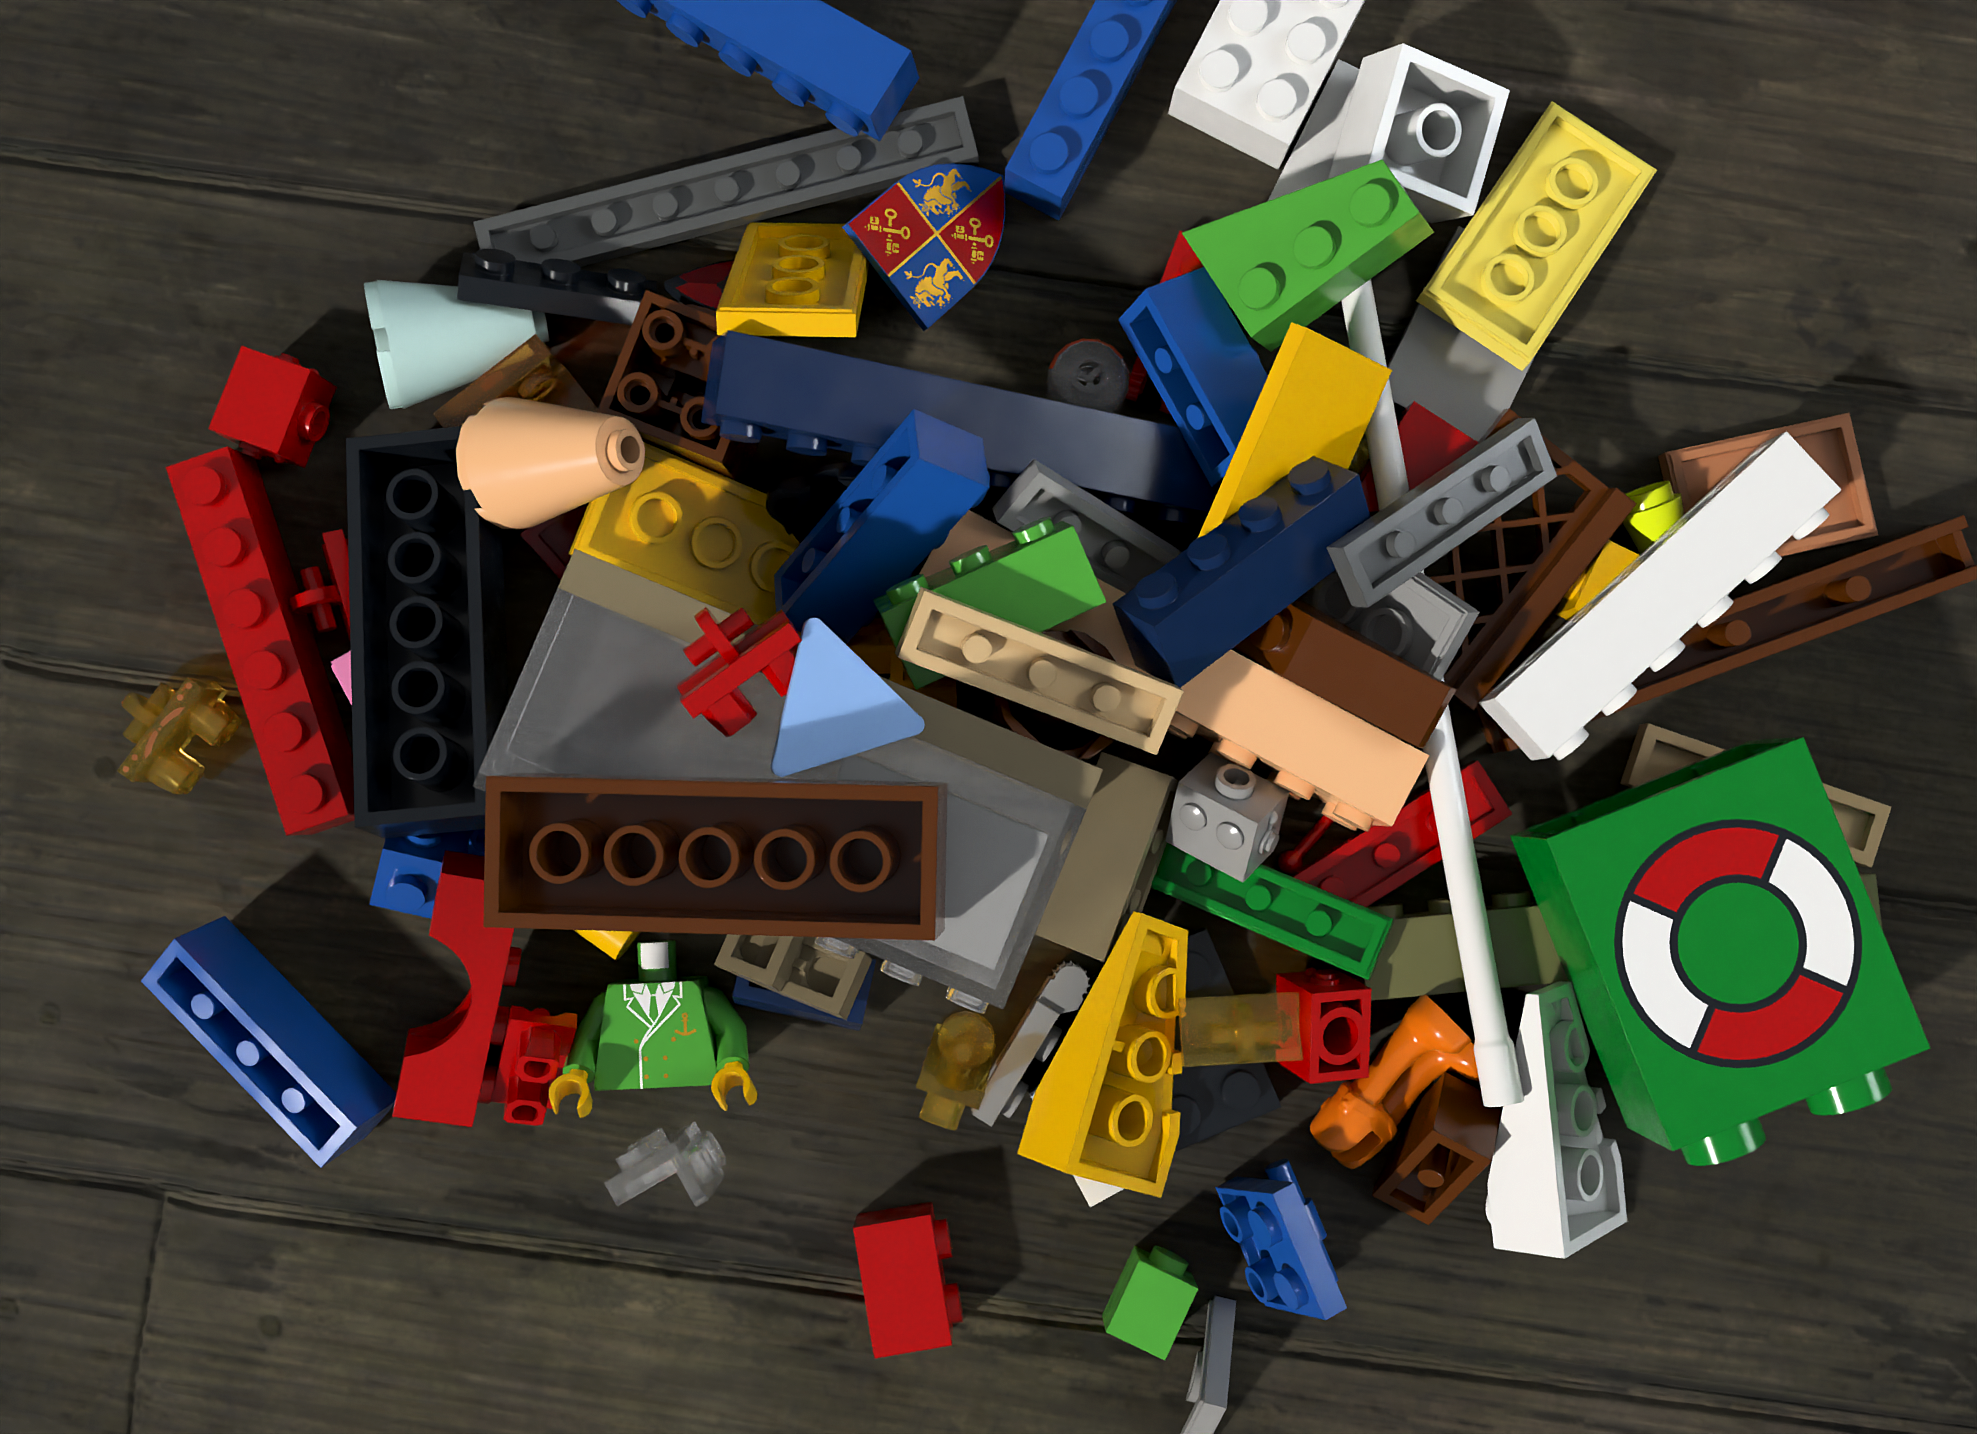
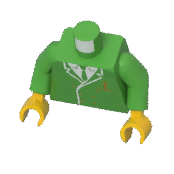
(657, 1036)

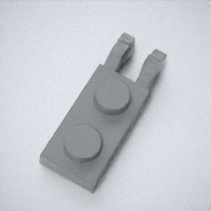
(1031, 1039)

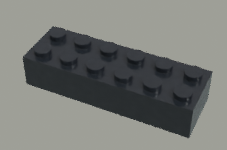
(421, 635)

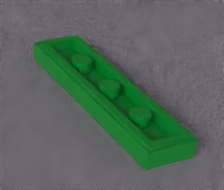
(1280, 910)

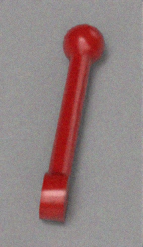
(1291, 860)

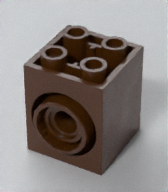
(663, 385)

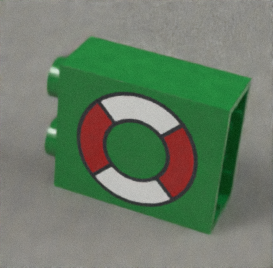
(1722, 949)

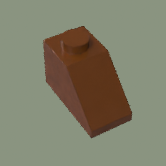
(1439, 1150)

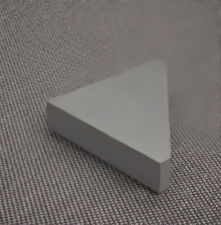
(1212, 1369)

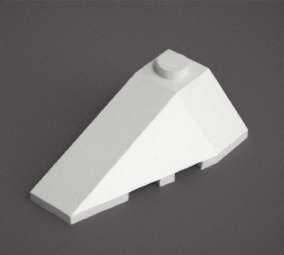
(1551, 1169)

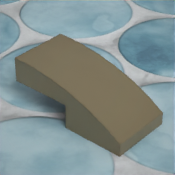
(797, 969)

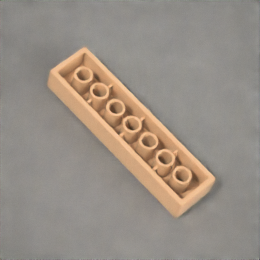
(1253, 714)

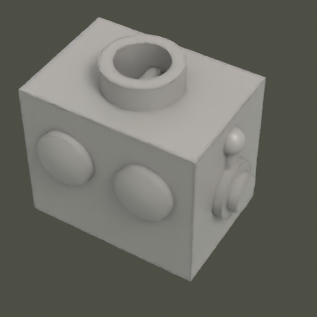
(1226, 816)

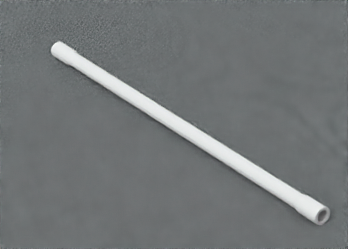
(1492, 1046)

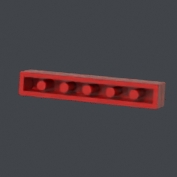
(266, 643)

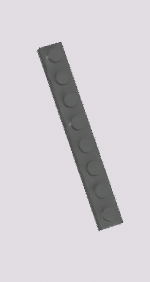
(732, 190)

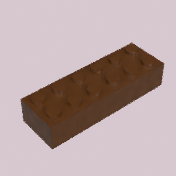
(716, 855)

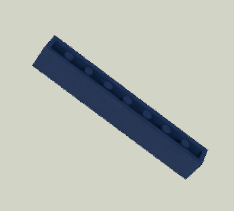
(857, 404)

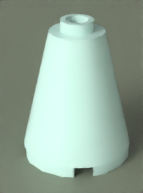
(437, 342)

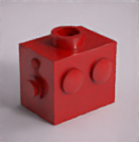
(273, 407)
(1331, 1025)

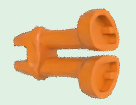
(1366, 1111)

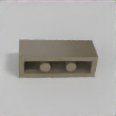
(1110, 858)

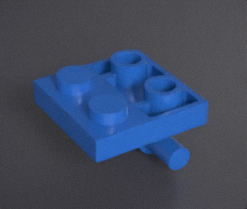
(1281, 1242)

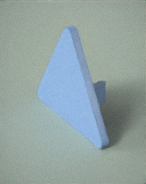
(835, 706)

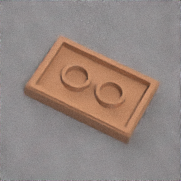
(1826, 440)

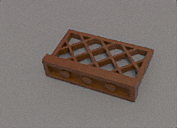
(1540, 582)

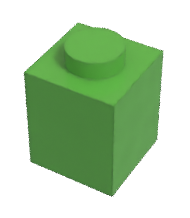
(1150, 1300)

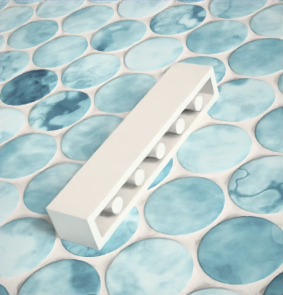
(1660, 597)

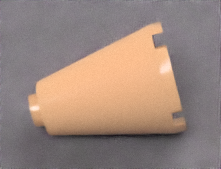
(543, 459)

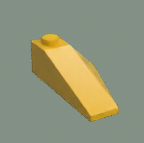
(1111, 1082)

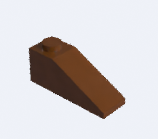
(1350, 671)

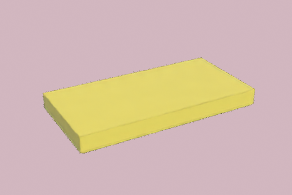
(1536, 236)

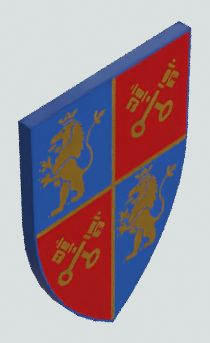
(933, 235)

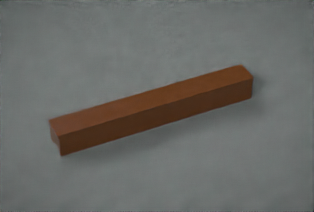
(1803, 610)

